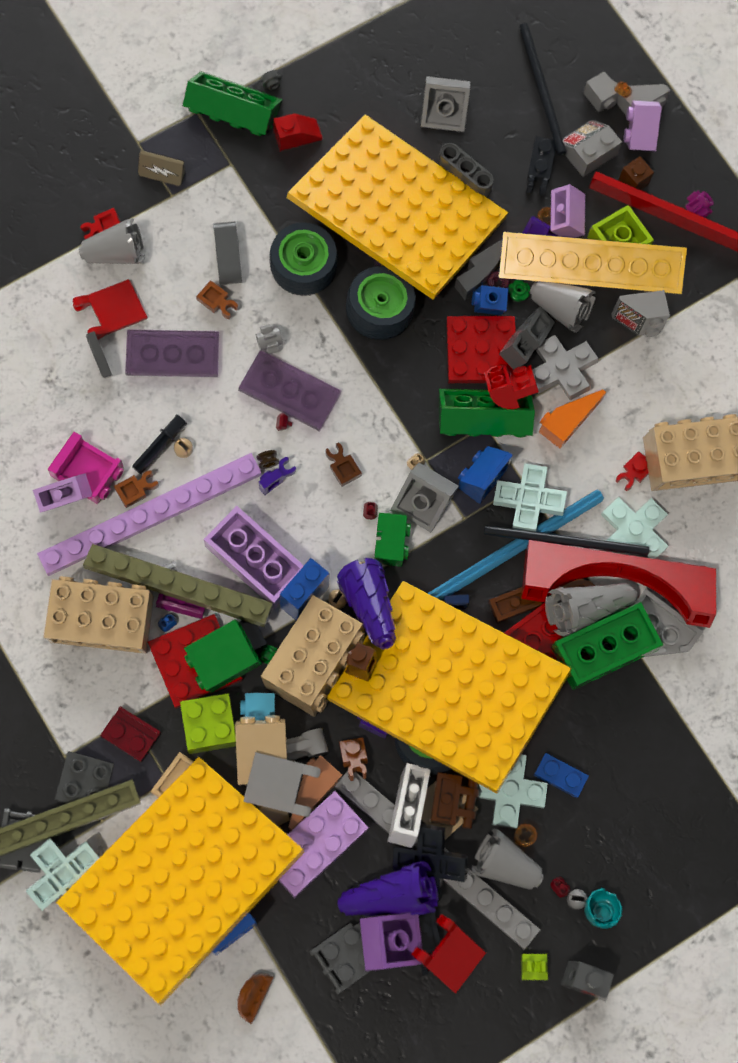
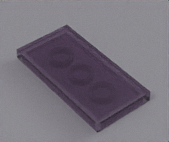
(172, 353)
(289, 390)

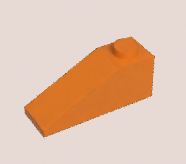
(568, 418)

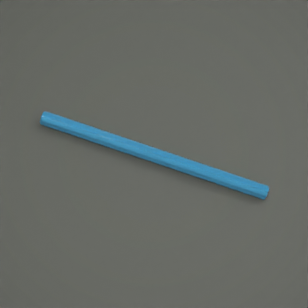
(515, 547)

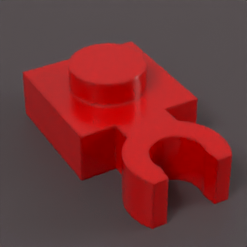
(102, 222)
(636, 469)

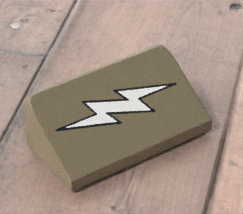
(161, 168)

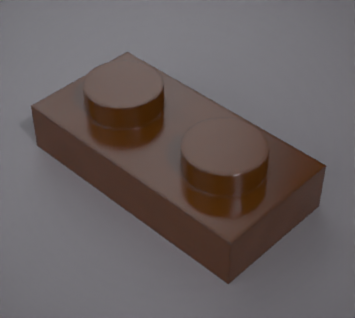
(511, 605)

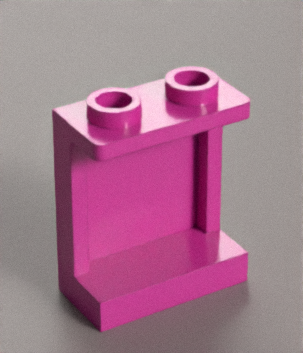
(80, 458)

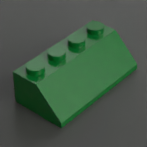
(231, 103)
(477, 414)

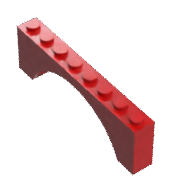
(685, 586)

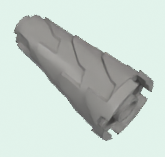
(583, 606)

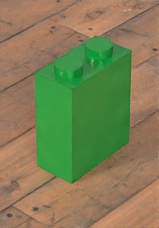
(222, 656)

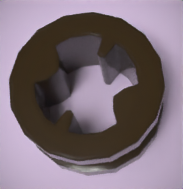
(267, 459)

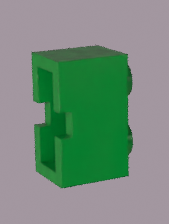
(391, 547)

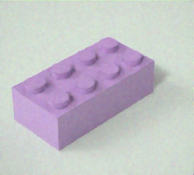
(253, 555)
(324, 838)

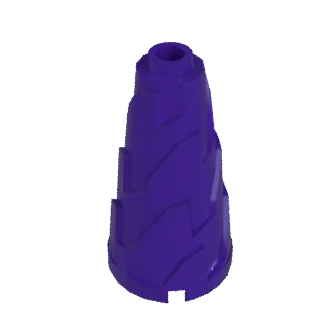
(367, 594)
(393, 893)

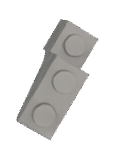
(602, 94)

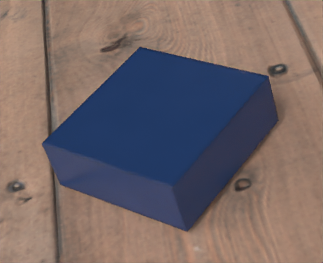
(457, 601)

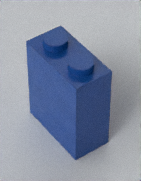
(309, 581)

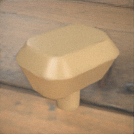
(414, 460)

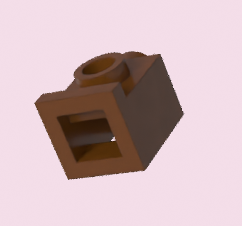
(361, 661)

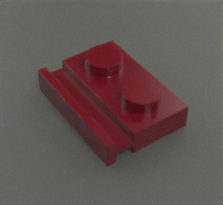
(130, 734)

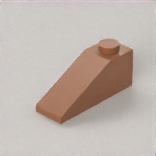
(315, 789)

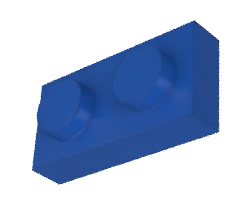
(561, 775)

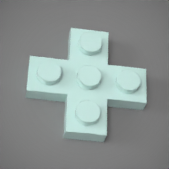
(530, 498)
(636, 527)
(513, 793)
(59, 871)

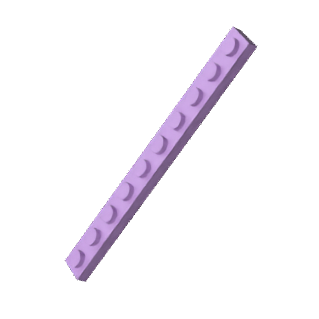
(150, 513)

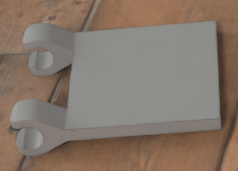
(276, 782)

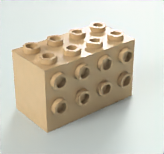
(692, 453)
(99, 615)
(313, 656)

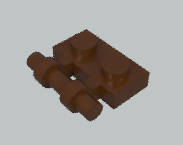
(446, 801)

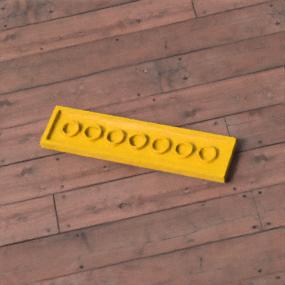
(592, 262)

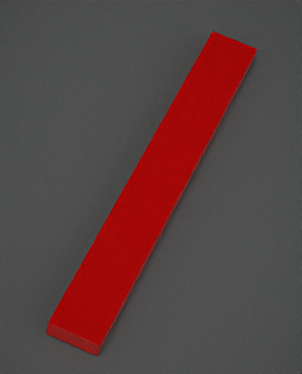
(665, 210)

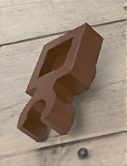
(343, 467)

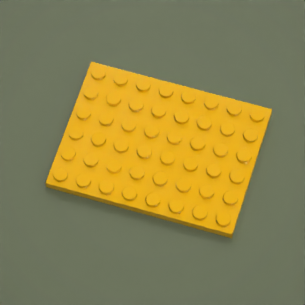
(397, 206)
(454, 688)
(180, 879)

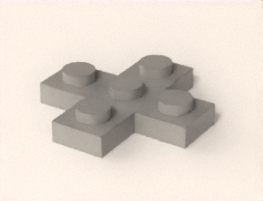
(564, 367)

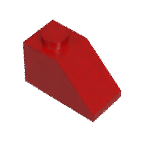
(295, 131)

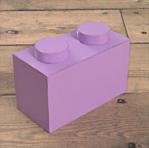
(643, 125)
(568, 212)
(62, 492)

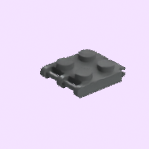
(11, 860)
(344, 955)

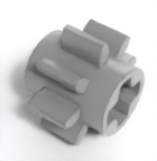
(269, 339)

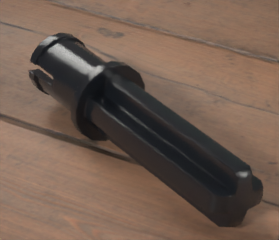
(167, 435)

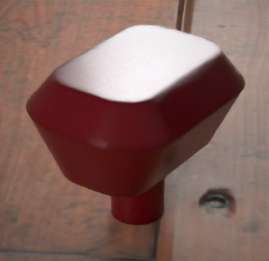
(282, 422)
(370, 510)
(560, 887)

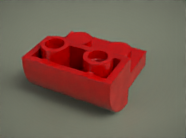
(508, 387)

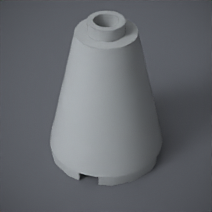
(114, 245)
(564, 302)
(506, 862)

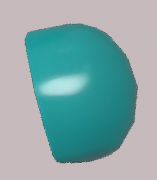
(603, 909)

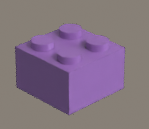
(390, 941)

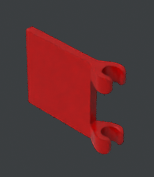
(114, 308)
(453, 957)

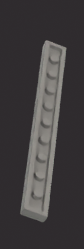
(472, 890)

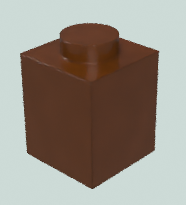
(636, 174)

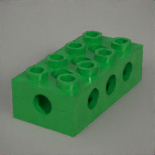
(609, 630)

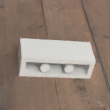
(409, 805)

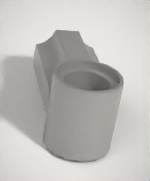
(308, 745)

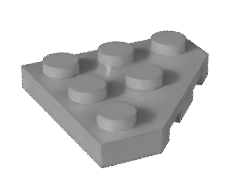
(669, 625)

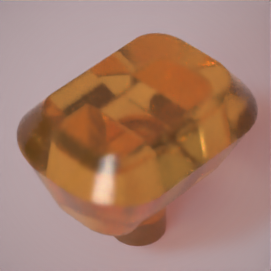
(623, 89)

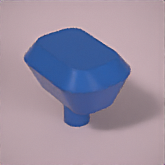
(167, 622)

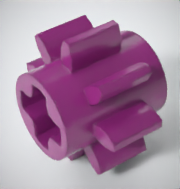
(700, 203)

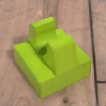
(534, 967)

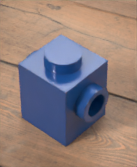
(490, 300)

